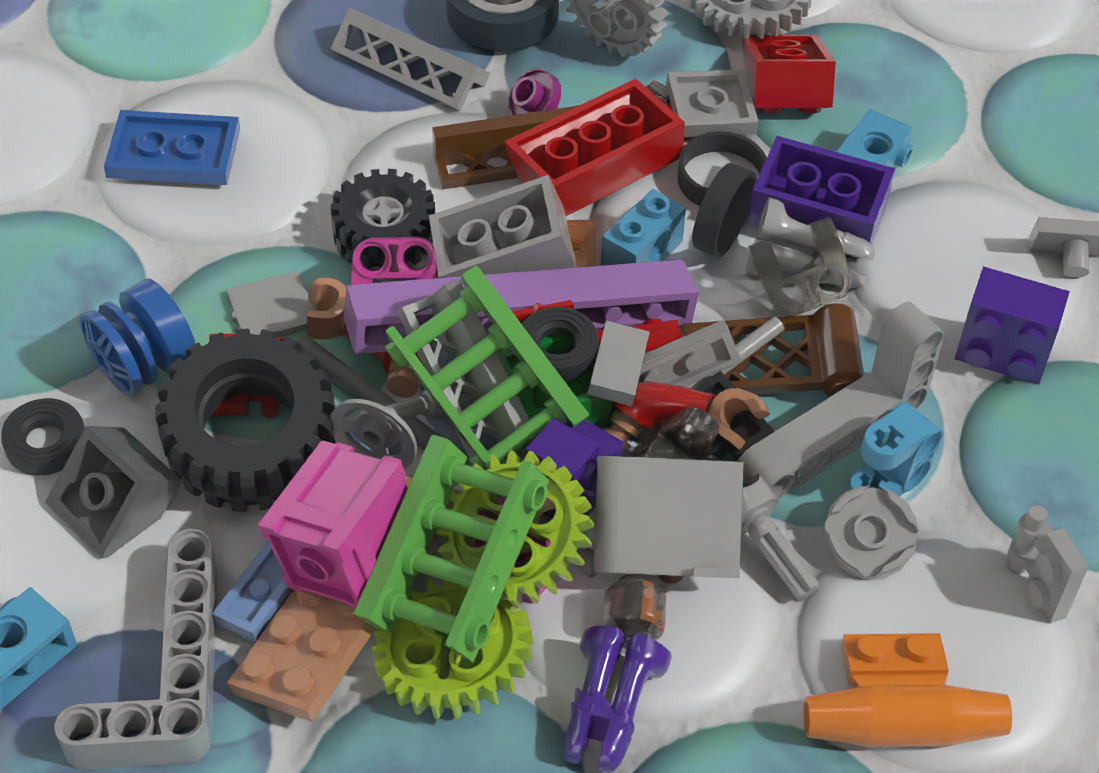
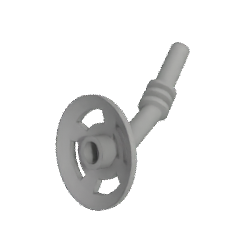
(385, 425)

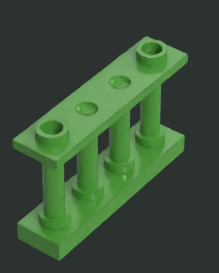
(503, 334)
(413, 529)

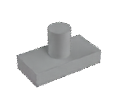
(1069, 237)

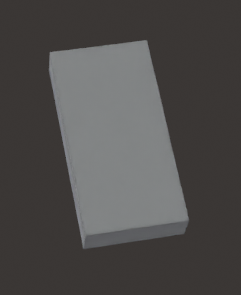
(618, 363)

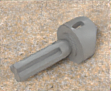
(757, 505)

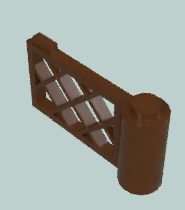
(831, 352)

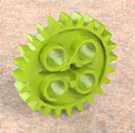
(562, 531)
(402, 653)

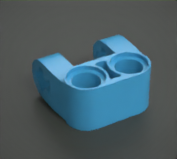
(897, 451)

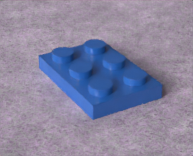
(172, 147)

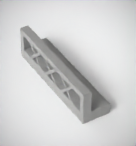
(419, 49)
(479, 379)

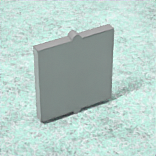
(271, 304)

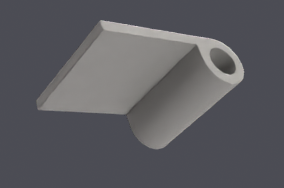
(668, 517)

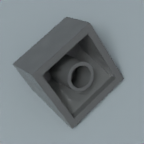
(111, 488)

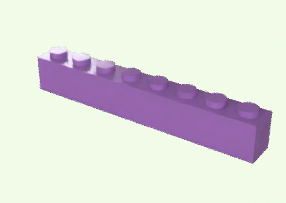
(602, 293)

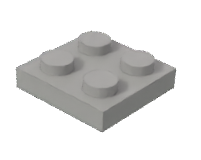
(712, 101)

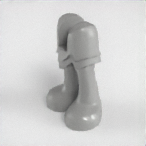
(778, 225)

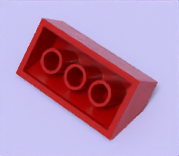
(600, 145)

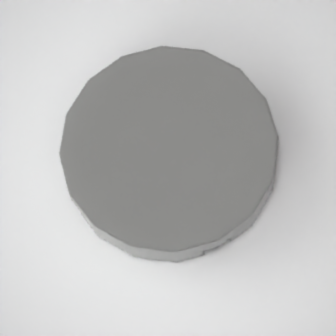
(870, 532)

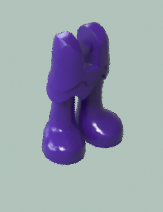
(591, 712)

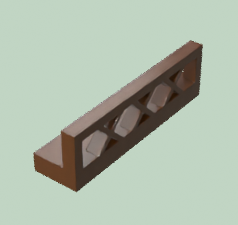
(479, 141)

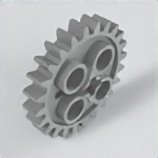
(751, 15)
(621, 24)

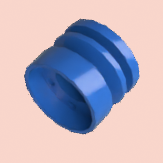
(137, 337)

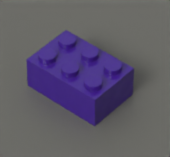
(821, 185)

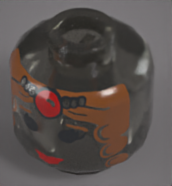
(635, 606)

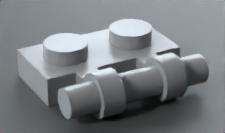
(1051, 562)

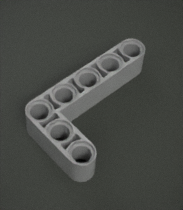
(837, 426)
(180, 665)

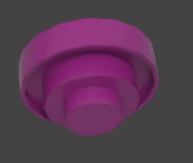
(534, 92)

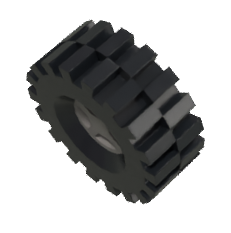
(381, 208)

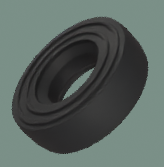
(572, 324)
(34, 415)

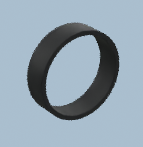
(715, 142)
(723, 210)

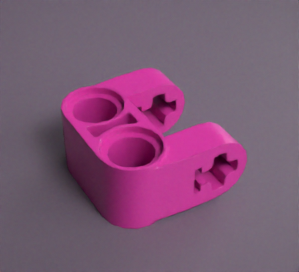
(395, 264)

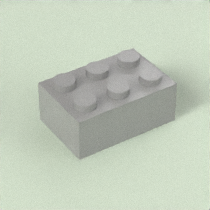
(504, 232)

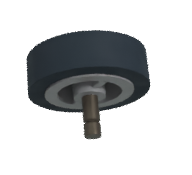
(502, 22)

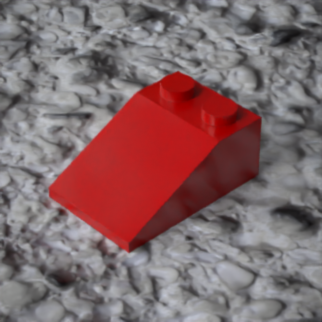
(789, 72)

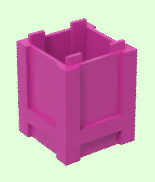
(334, 520)

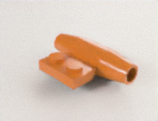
(903, 698)

